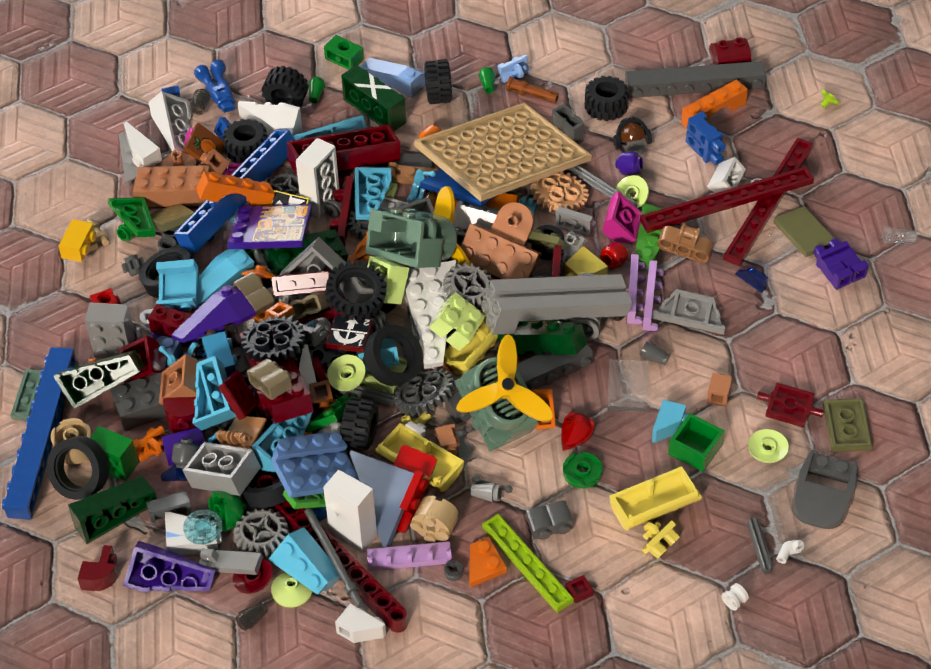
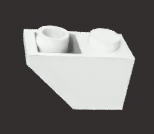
(359, 626)

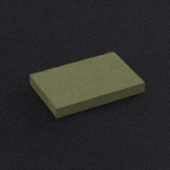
(171, 217)
(803, 230)
(847, 425)

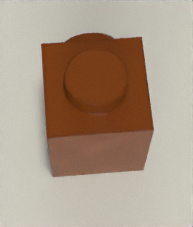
(321, 394)

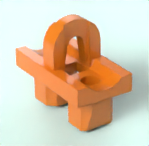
(152, 437)

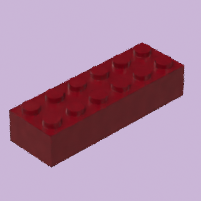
(354, 147)
(294, 401)

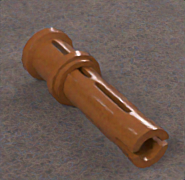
(524, 87)

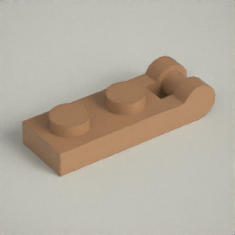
(407, 173)

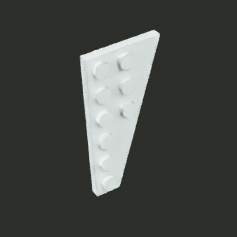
(425, 300)

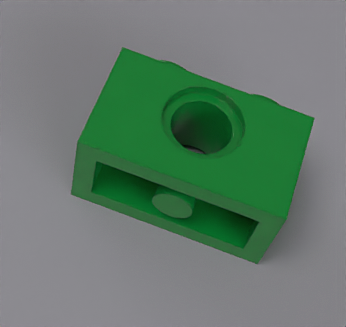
(343, 52)

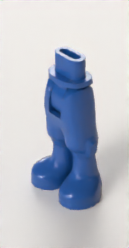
(219, 91)

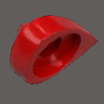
(576, 430)

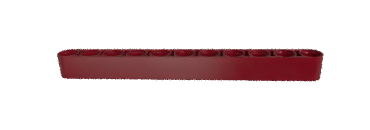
(354, 569)

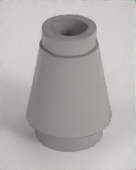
(488, 491)

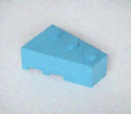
(210, 403)
(305, 561)

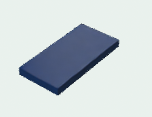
(442, 179)

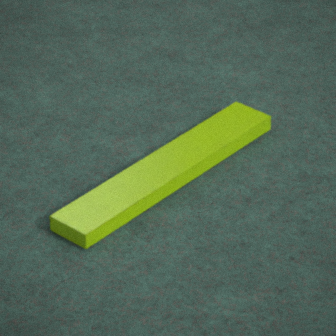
(527, 563)

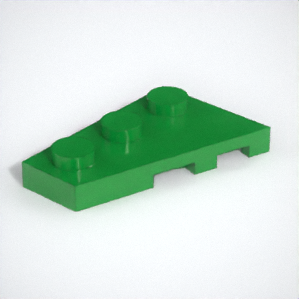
(134, 214)
(329, 415)

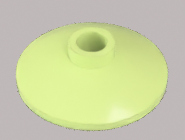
(634, 184)
(343, 366)
(770, 440)
(289, 595)

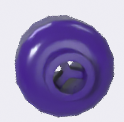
(629, 163)

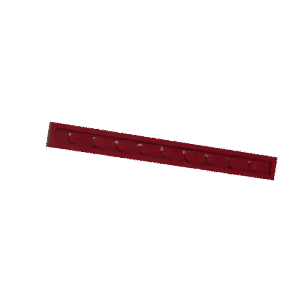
(726, 199)
(765, 207)

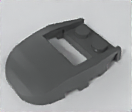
(821, 504)

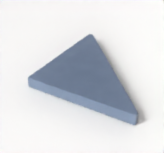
(388, 487)

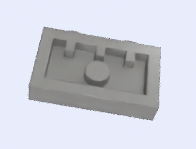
(574, 221)

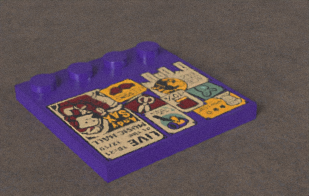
(270, 226)

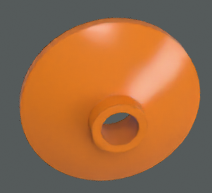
(260, 271)

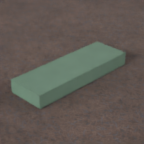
(26, 394)

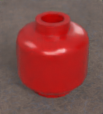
(614, 255)

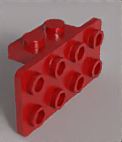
(422, 466)

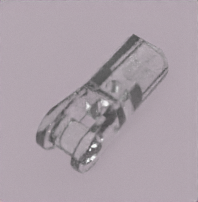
(894, 235)

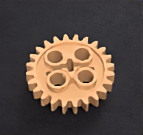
(560, 191)

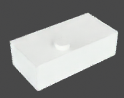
(318, 175)
(350, 511)

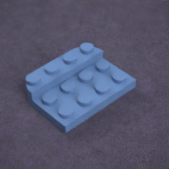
(310, 462)

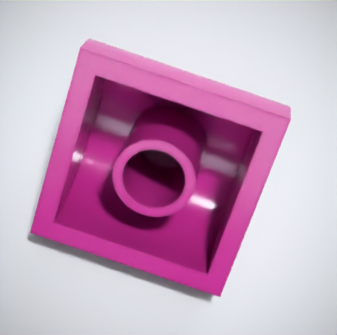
(622, 220)

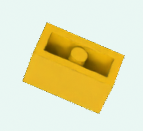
(77, 240)

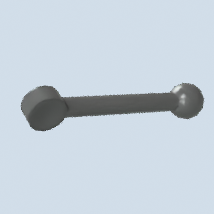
(476, 480)

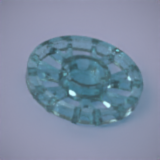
(202, 527)

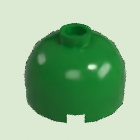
(228, 507)

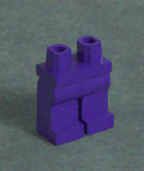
(840, 263)

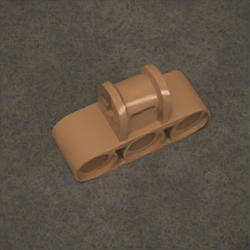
(685, 243)

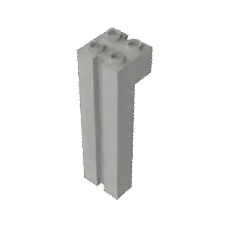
(552, 299)

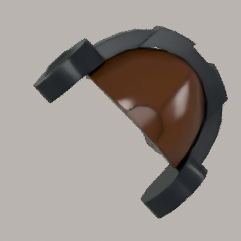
(631, 130)

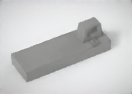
(231, 561)

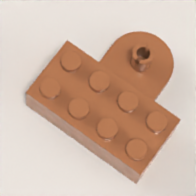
(171, 182)
(503, 247)

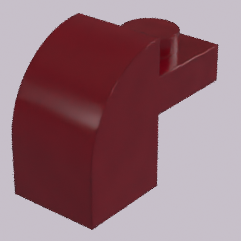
(101, 574)

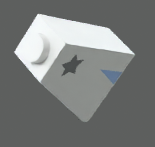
(177, 541)

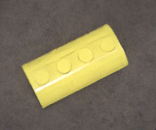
(474, 351)
(447, 467)
(654, 498)

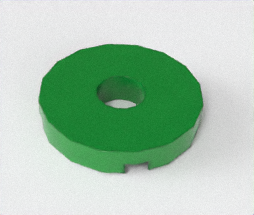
(582, 479)

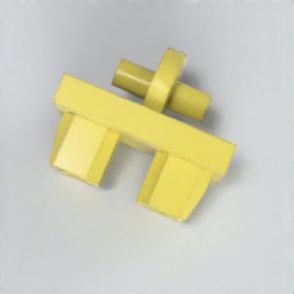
(655, 547)

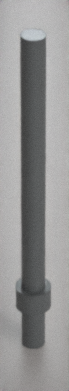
(350, 586)

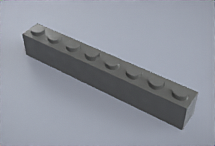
(693, 79)
(535, 373)

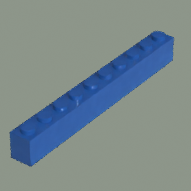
(213, 215)
(36, 440)

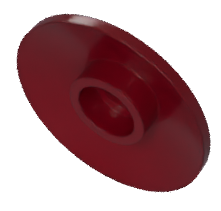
(253, 583)

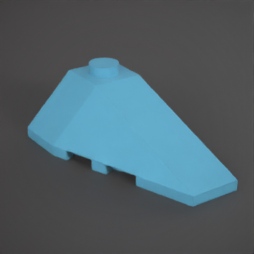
(370, 189)
(222, 272)

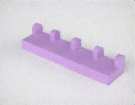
(633, 291)
(650, 297)
(409, 556)

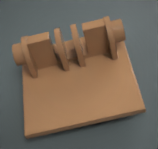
(242, 432)

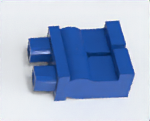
(705, 139)

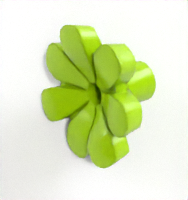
(828, 99)

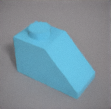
(668, 420)

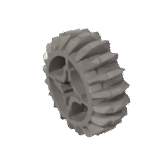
(461, 277)
(258, 528)

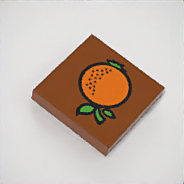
(202, 140)

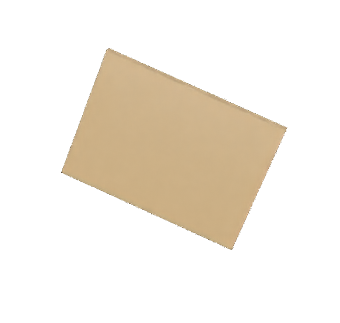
(502, 151)

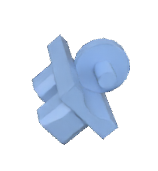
(514, 68)

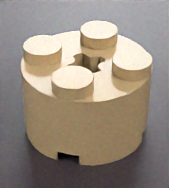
(67, 429)
(435, 519)

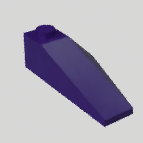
(220, 309)
(162, 570)

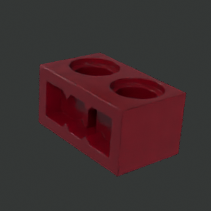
(166, 320)

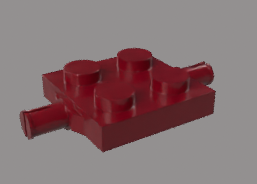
(790, 405)

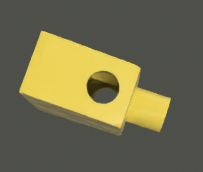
(584, 262)

